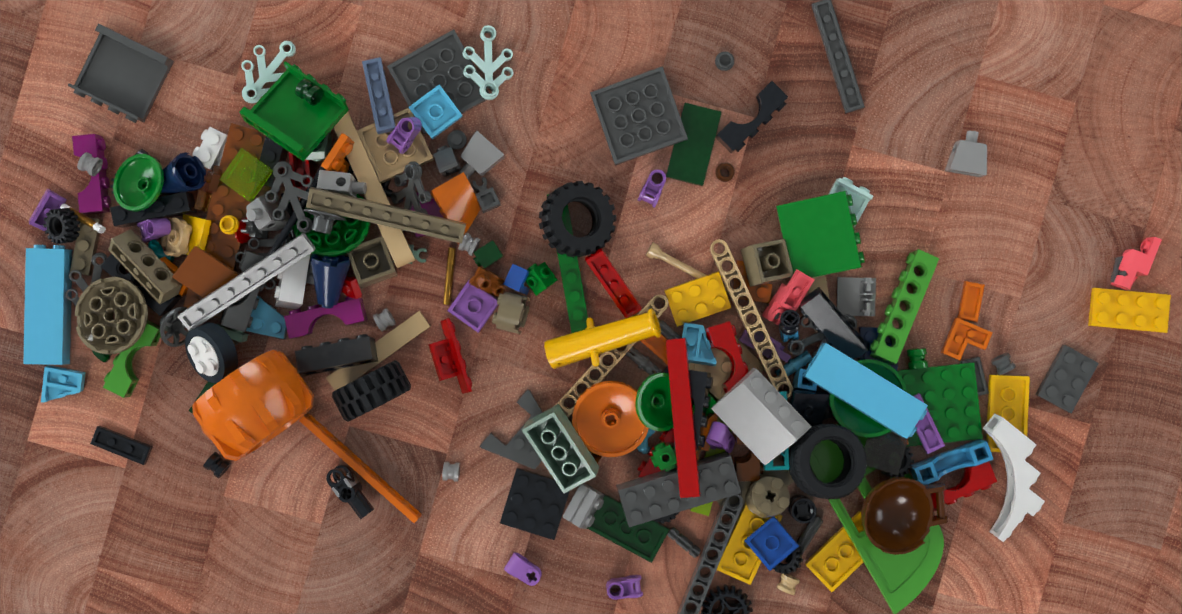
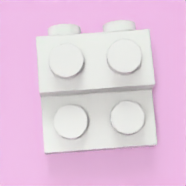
(212, 147)

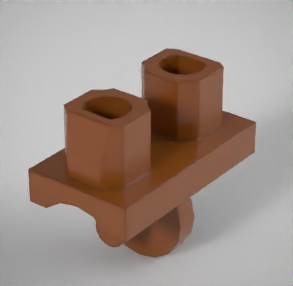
(488, 282)

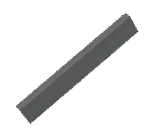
(837, 56)

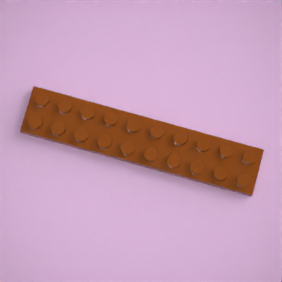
(228, 202)

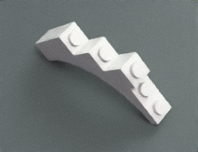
(1020, 476)

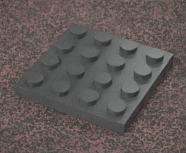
(437, 64)
(639, 116)

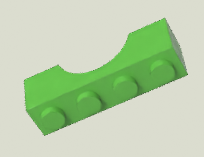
(122, 378)

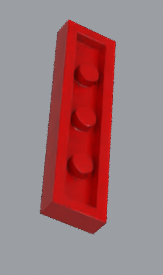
(613, 283)

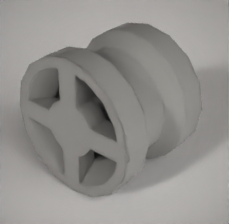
(90, 164)
(469, 244)
(384, 319)
(451, 471)

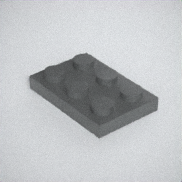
(1067, 379)

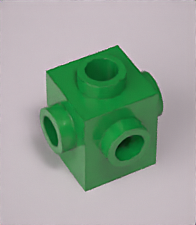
(540, 278)
(660, 450)

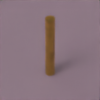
(449, 276)

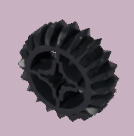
(733, 607)

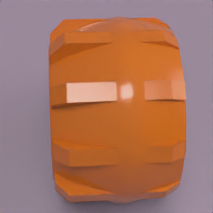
(253, 405)

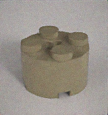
(511, 312)
(777, 493)

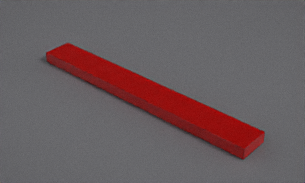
(683, 418)

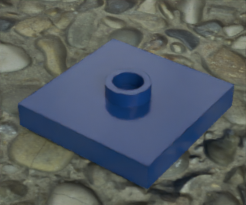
(771, 543)

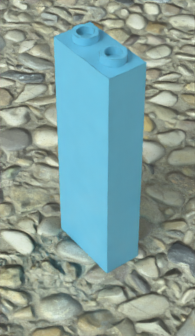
(46, 306)
(865, 391)

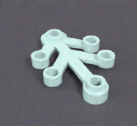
(487, 65)
(265, 74)

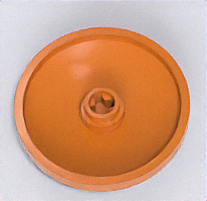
(608, 419)

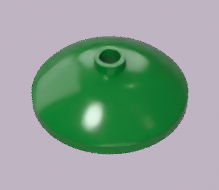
(138, 182)
(655, 415)

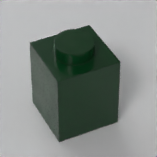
(487, 255)

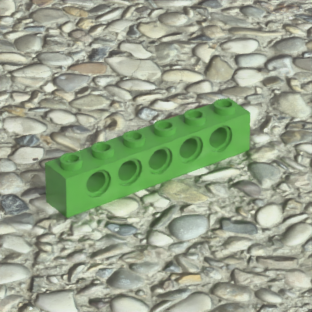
(926, 264)

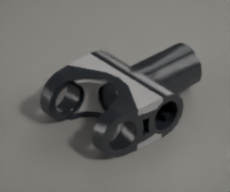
(356, 498)

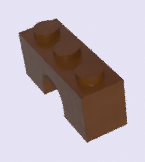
(748, 466)

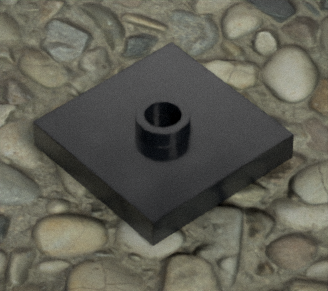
(810, 405)

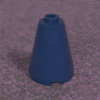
(183, 174)
(329, 278)

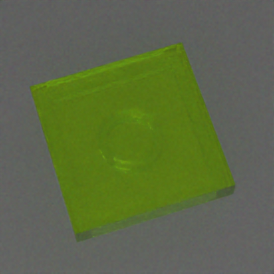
(246, 175)

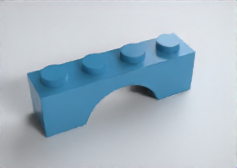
(966, 455)

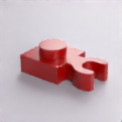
(351, 288)

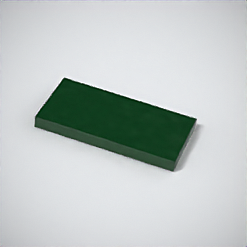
(691, 157)
(639, 539)

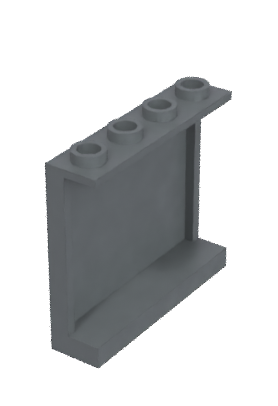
(122, 75)

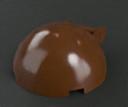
(900, 514)

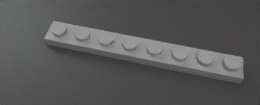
(246, 282)

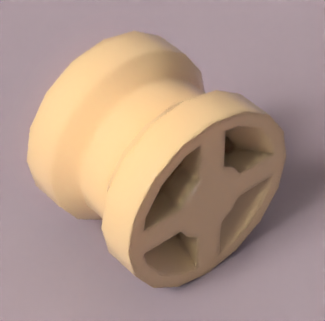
(788, 584)

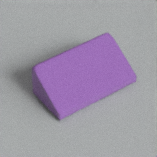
(49, 201)

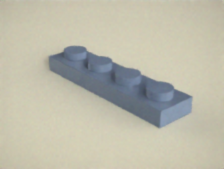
(379, 95)

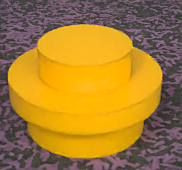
(229, 224)

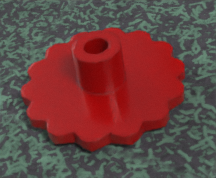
(242, 237)

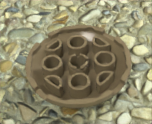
(96, 312)

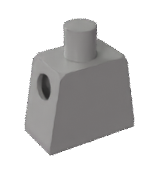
(480, 156)
(968, 157)
(340, 183)
(261, 213)

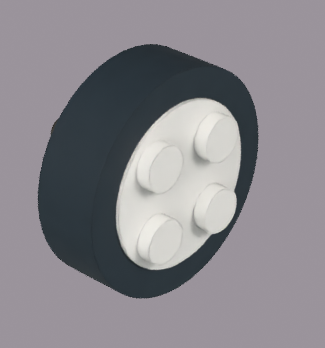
(211, 352)

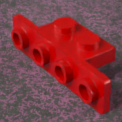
(448, 358)

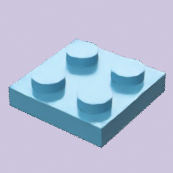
(435, 111)

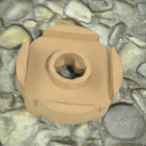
(177, 240)

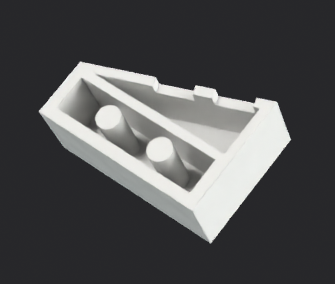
(292, 285)

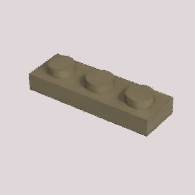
(85, 248)

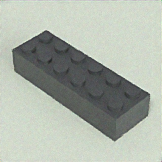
(659, 494)

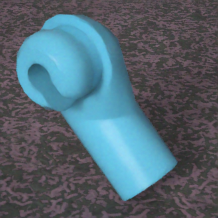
(643, 447)

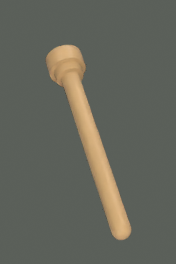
(656, 252)

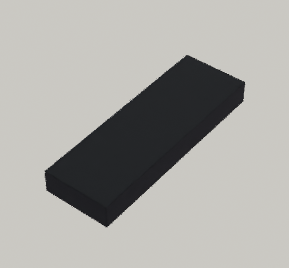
(121, 445)

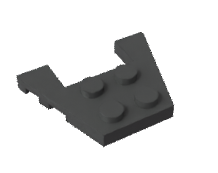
(519, 447)

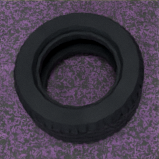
(853, 467)

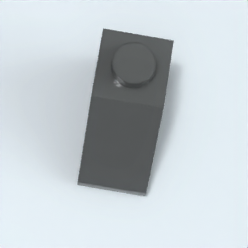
(446, 161)

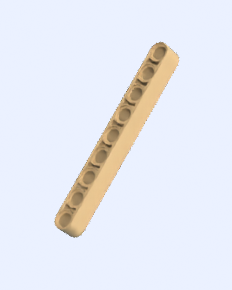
(365, 172)
(751, 329)
(605, 369)

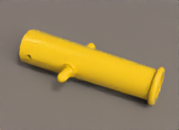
(600, 339)

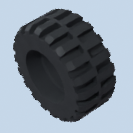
(601, 219)
(371, 391)

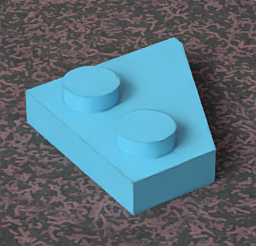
(267, 321)
(698, 345)
(61, 382)

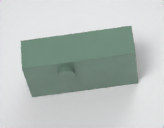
(560, 448)

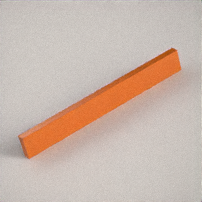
(360, 467)

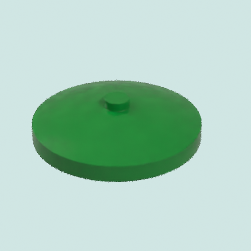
(855, 420)

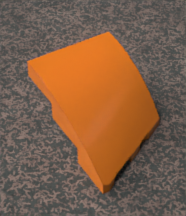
(457, 200)

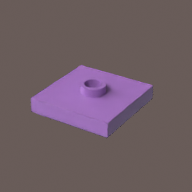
(473, 307)

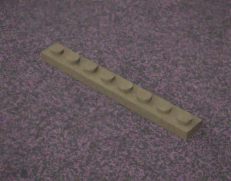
(385, 215)

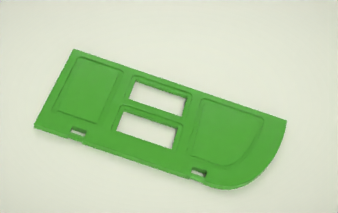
(897, 576)

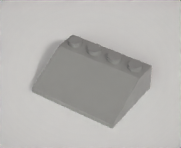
(760, 416)

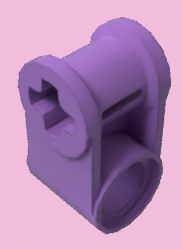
(401, 136)
(652, 189)
(154, 229)
(720, 437)
(520, 568)
(626, 587)

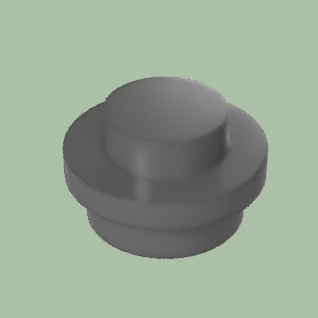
(724, 61)
(457, 139)

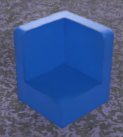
(517, 278)

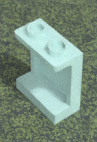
(859, 195)

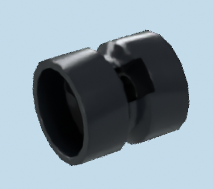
(801, 508)

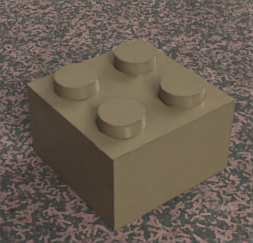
(372, 262)
(767, 262)

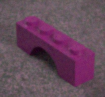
(95, 196)
(302, 323)

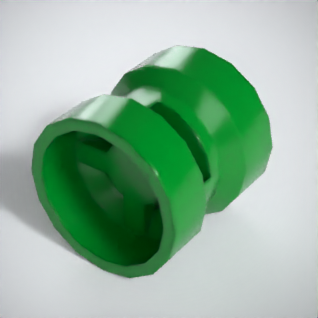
(917, 358)

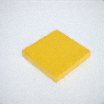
(199, 233)

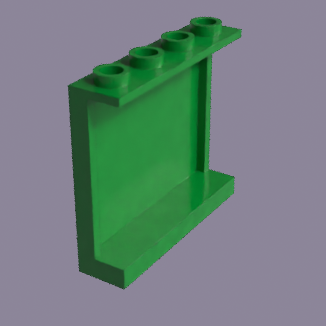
(291, 119)
(821, 234)

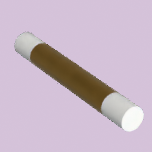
(86, 220)

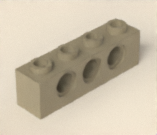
(144, 266)

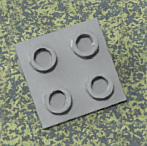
(856, 296)

